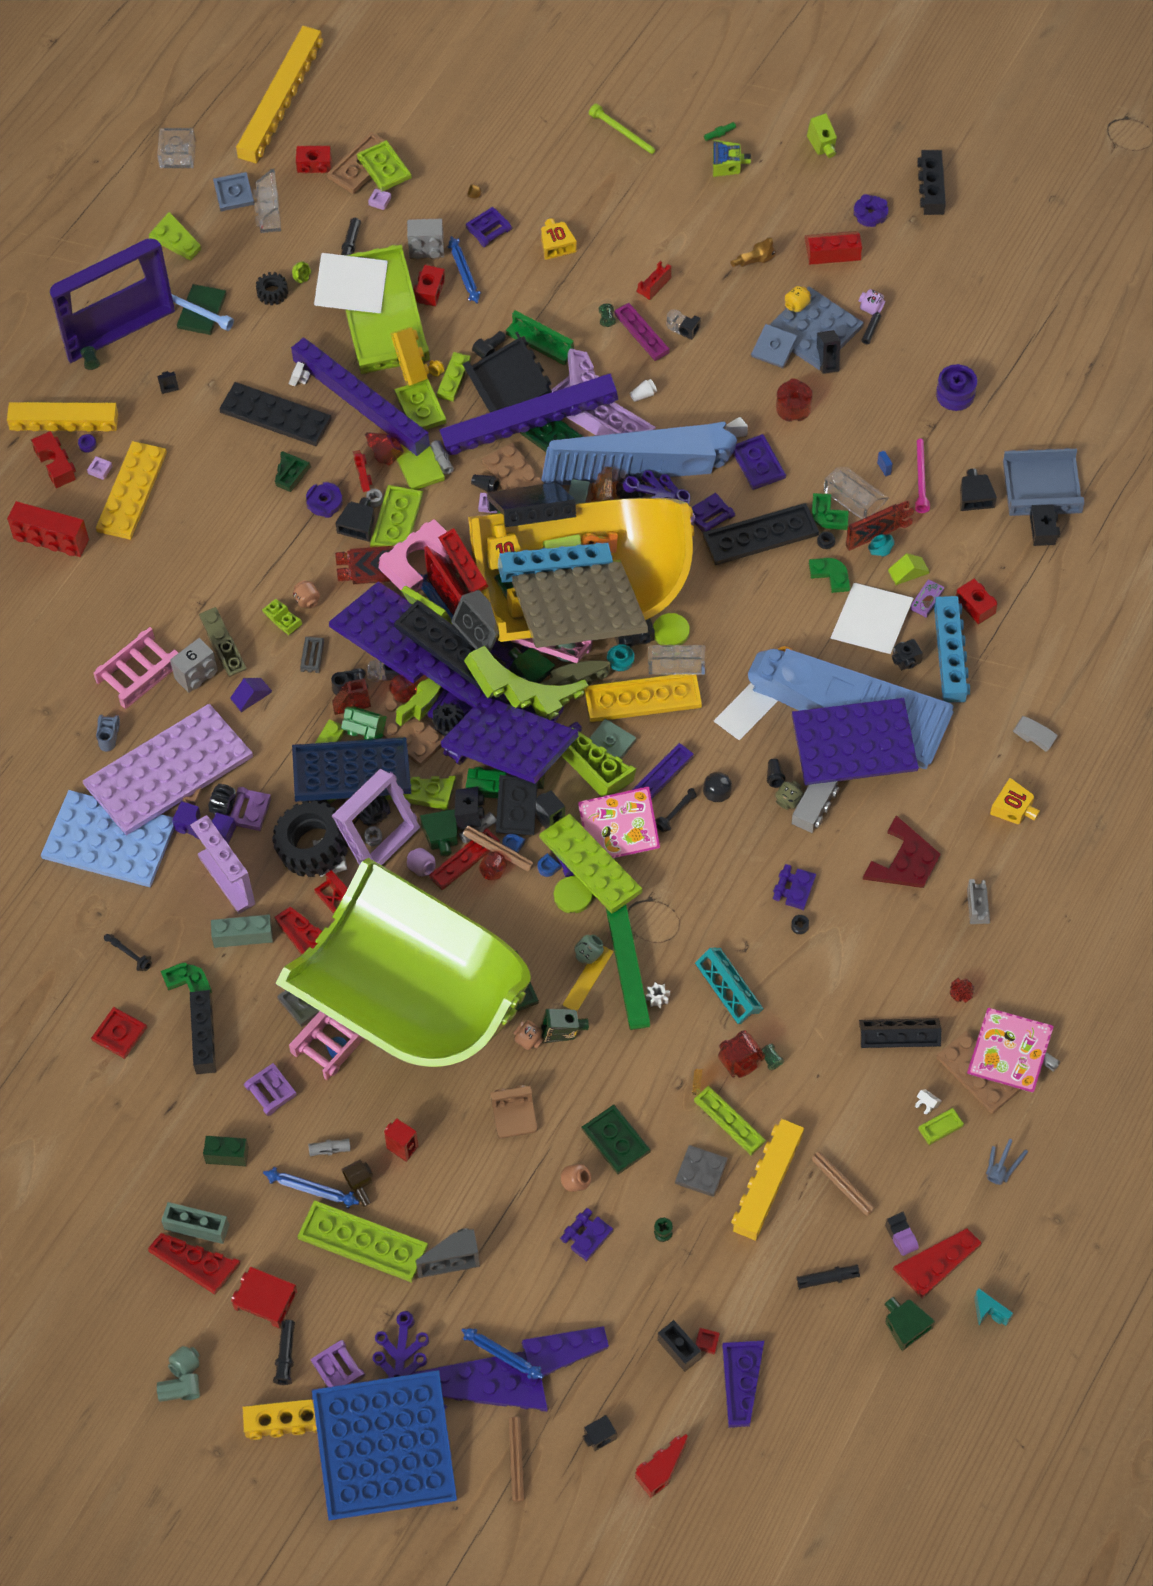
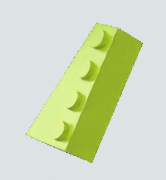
(600, 769)

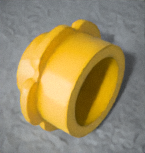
(436, 368)

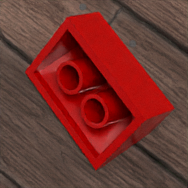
(833, 247)

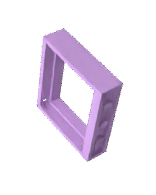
(359, 801)

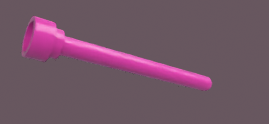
(922, 504)

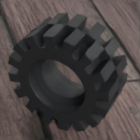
(272, 296)

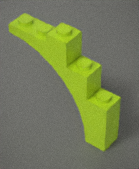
(496, 680)

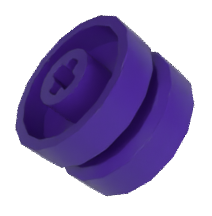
(956, 387)

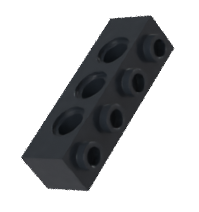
(932, 182)
(202, 1032)

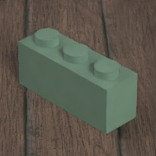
(241, 931)
(195, 1223)

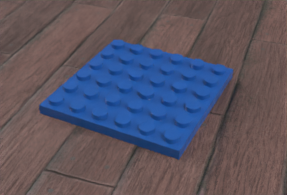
(384, 1445)

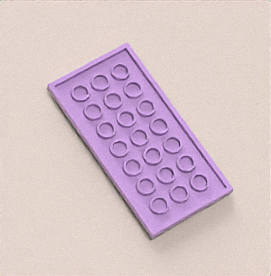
(167, 769)

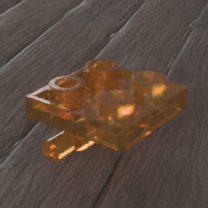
(604, 488)

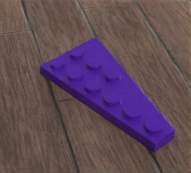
(491, 1383)

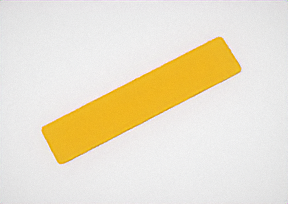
(586, 981)

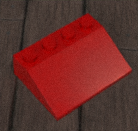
(444, 578)

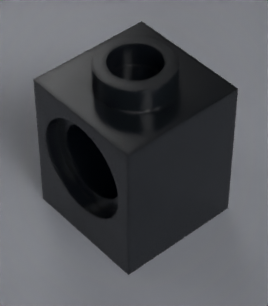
(599, 1433)

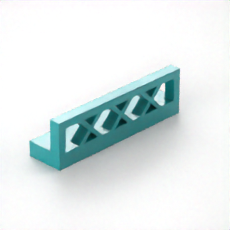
(733, 980)

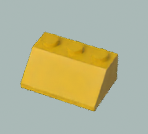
(409, 355)

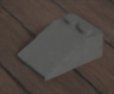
(476, 620)
(452, 1254)

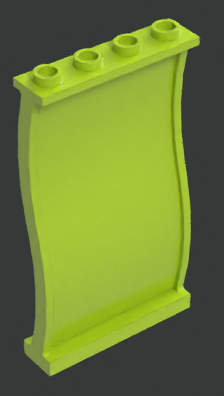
(398, 311)

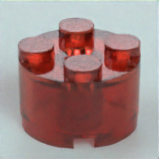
(794, 400)
(740, 1054)

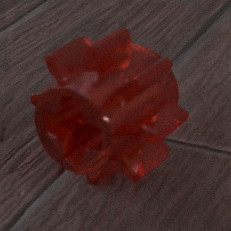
(961, 990)

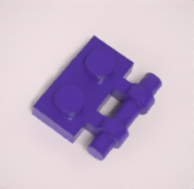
(800, 889)
(591, 1239)

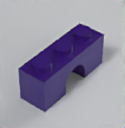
(188, 814)

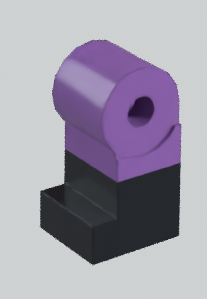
(901, 1234)

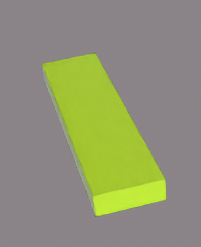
(729, 1120)

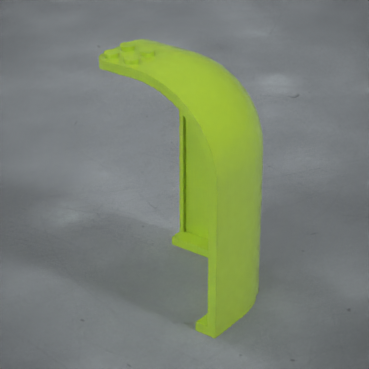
(409, 972)

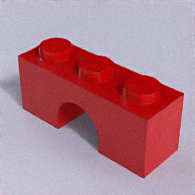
(48, 448)

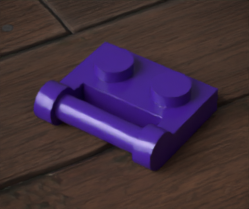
(484, 223)
(709, 508)

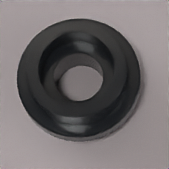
(826, 536)

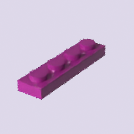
(641, 331)

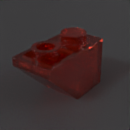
(385, 447)
(352, 694)

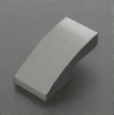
(1035, 732)

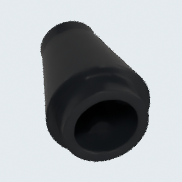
(485, 482)
(775, 774)

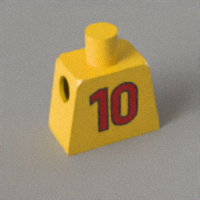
(557, 239)
(500, 543)
(1014, 803)

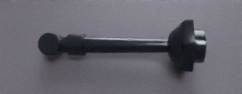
(662, 823)
(143, 962)

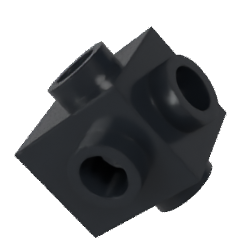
(907, 654)

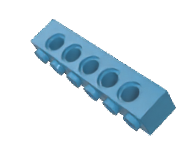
(552, 559)
(951, 690)

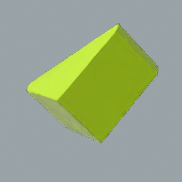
(908, 568)

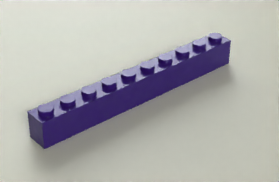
(361, 396)
(529, 414)

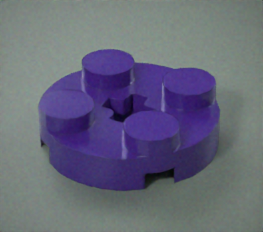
(870, 202)
(328, 507)

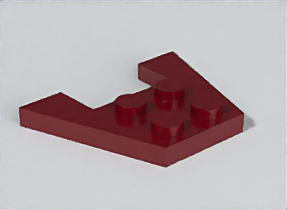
(912, 863)

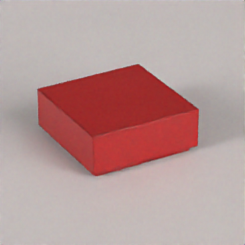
(707, 1340)

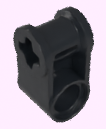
(346, 676)

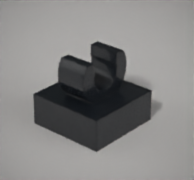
(167, 382)

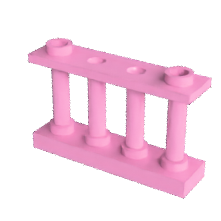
(141, 683)
(314, 1031)

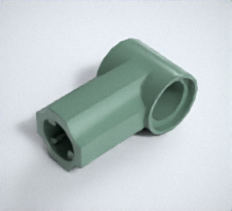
(185, 1388)

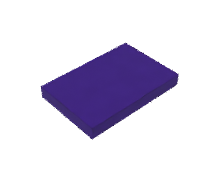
(758, 462)

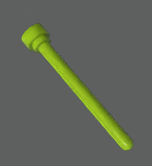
(597, 111)

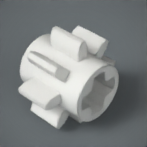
(657, 1000)

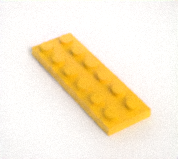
(131, 490)
(642, 697)

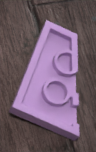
(580, 367)

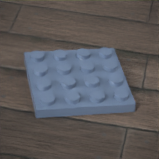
(817, 317)

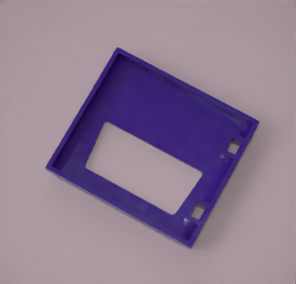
(119, 312)

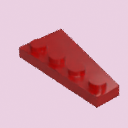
(298, 929)
(934, 1264)
(199, 1265)

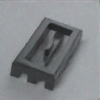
(310, 667)

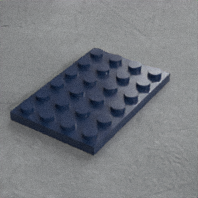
(343, 767)

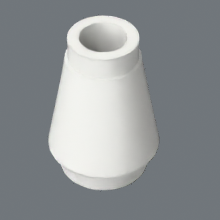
(644, 390)

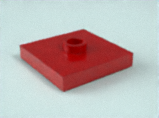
(119, 1032)

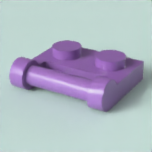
(255, 810)
(276, 1086)
(331, 1370)

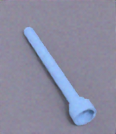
(224, 321)

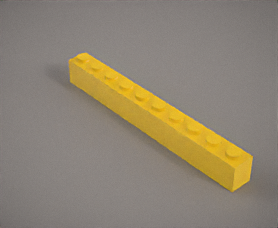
(279, 94)

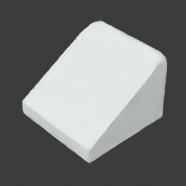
(737, 427)

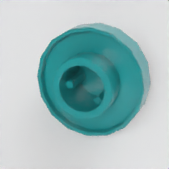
(881, 545)
(620, 657)

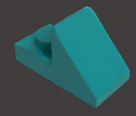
(987, 1305)

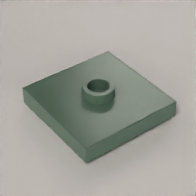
(613, 739)

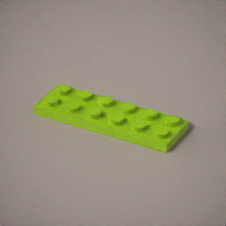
(590, 863)
(362, 1241)

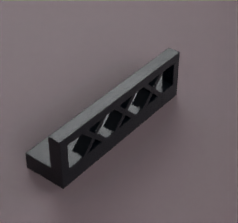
(900, 1033)

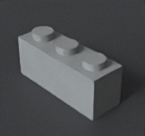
(813, 805)

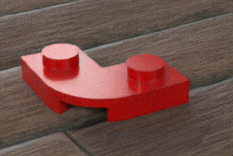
(360, 462)

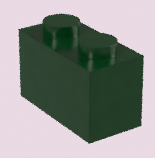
(225, 1151)

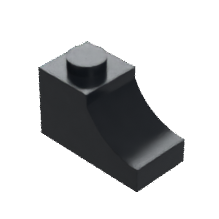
(829, 351)

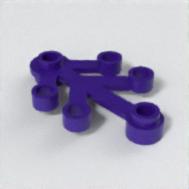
(632, 484)
(401, 1354)

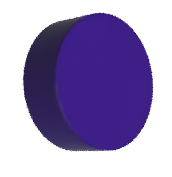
(87, 443)

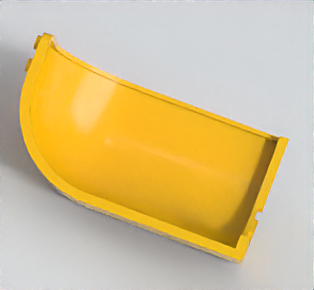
(651, 545)

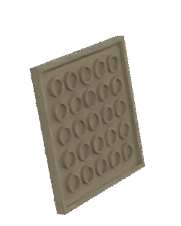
(579, 604)

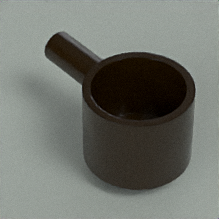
(358, 1176)

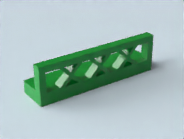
(539, 339)

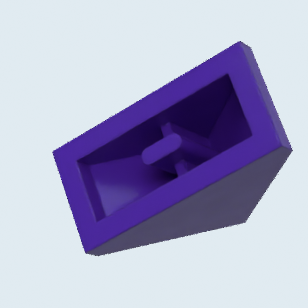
(249, 692)

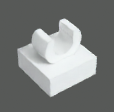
(299, 375)
(929, 1099)

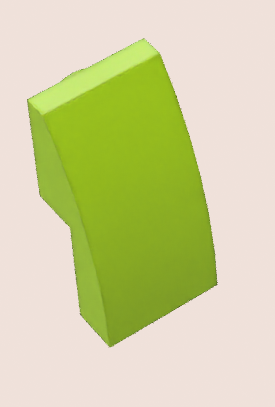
(280, 616)

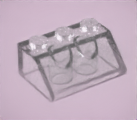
(267, 203)
(854, 492)
(676, 659)

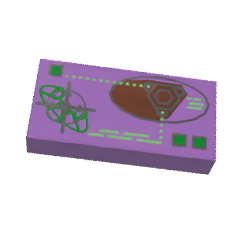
(926, 598)

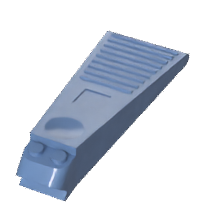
(662, 451)
(814, 684)

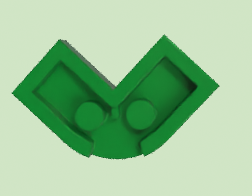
(824, 516)
(834, 570)
(185, 974)

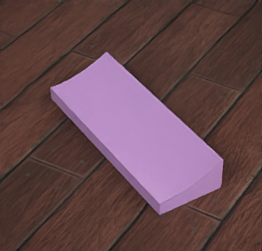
(607, 418)

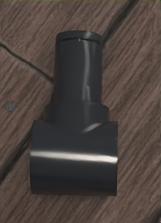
(486, 347)

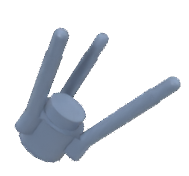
(997, 1173)

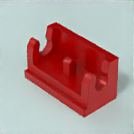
(655, 281)

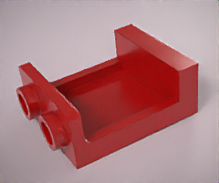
(264, 1296)

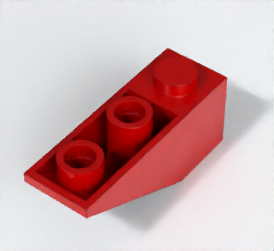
(658, 1472)

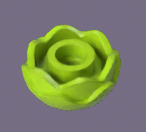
(301, 272)

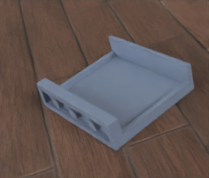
(1042, 479)

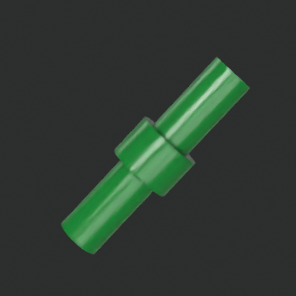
(719, 131)

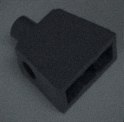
(976, 492)
(357, 520)

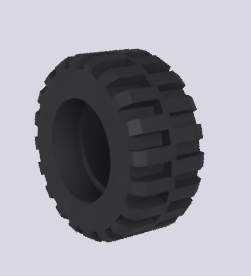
(298, 822)

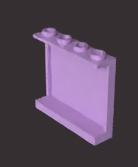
(224, 865)

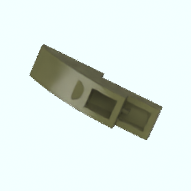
(222, 642)
(575, 672)

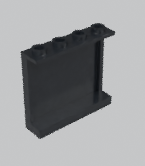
(508, 376)
(532, 504)

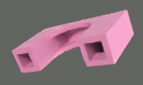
(395, 564)

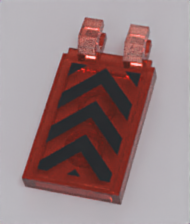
(878, 523)
(362, 565)

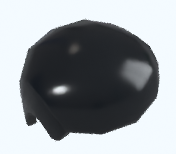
(717, 787)

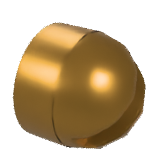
(474, 191)

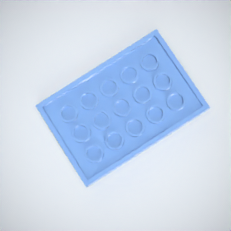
(93, 842)

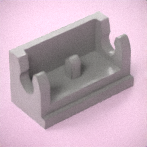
(978, 902)

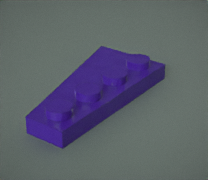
(563, 1349)
(741, 1376)

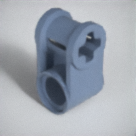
(107, 729)

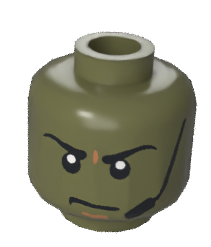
(789, 795)

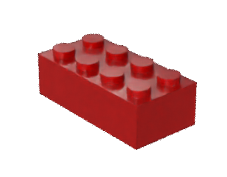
(48, 529)

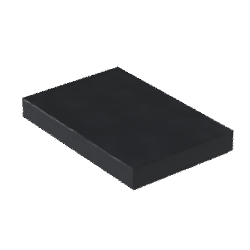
(516, 806)

